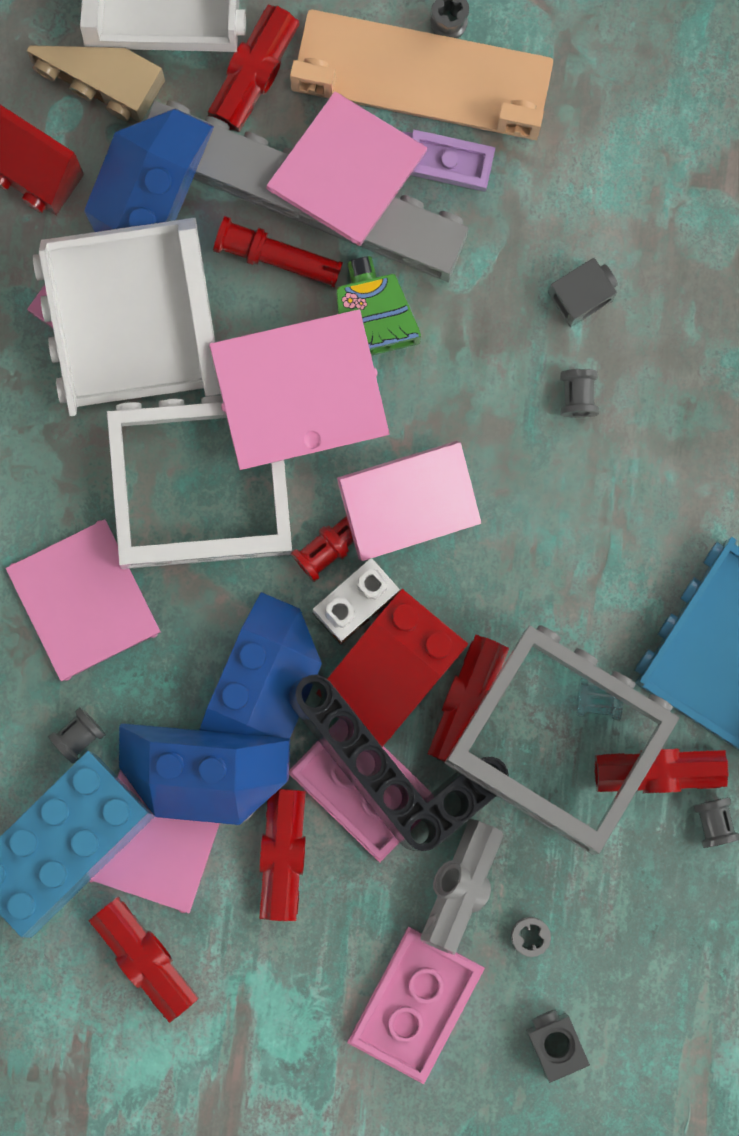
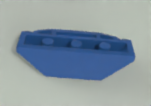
(147, 171)
(263, 666)
(202, 772)

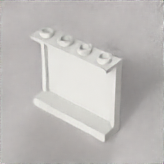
(163, 24)
(128, 313)

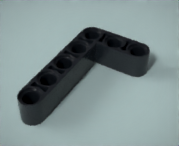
(386, 772)

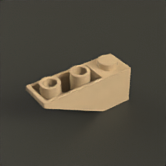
(106, 73)

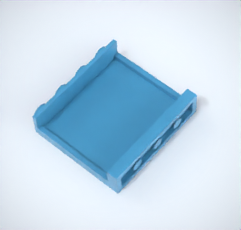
(700, 649)

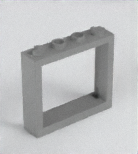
(527, 800)

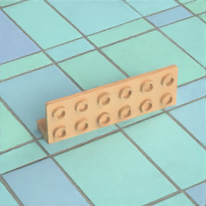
(422, 74)

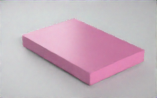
(409, 500)
(341, 799)
(415, 1006)

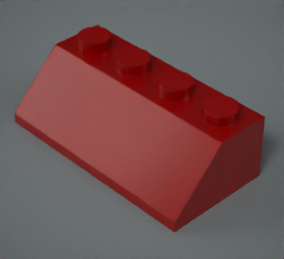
(36, 164)

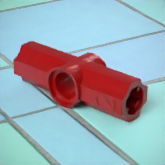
(254, 67)
(467, 691)
(668, 773)
(282, 855)
(143, 959)

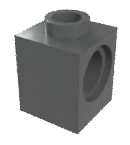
(583, 291)
(568, 1061)

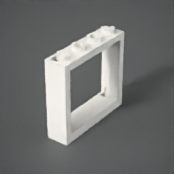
(186, 552)

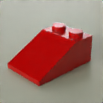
(395, 665)

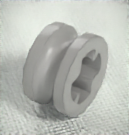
(543, 932)

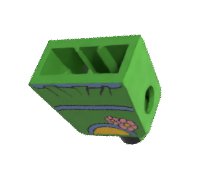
(382, 306)

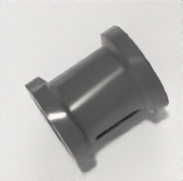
(440, 23)
(579, 393)
(76, 735)
(716, 822)

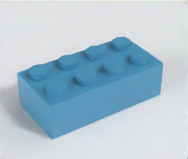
(65, 842)

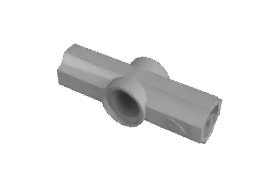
(462, 886)

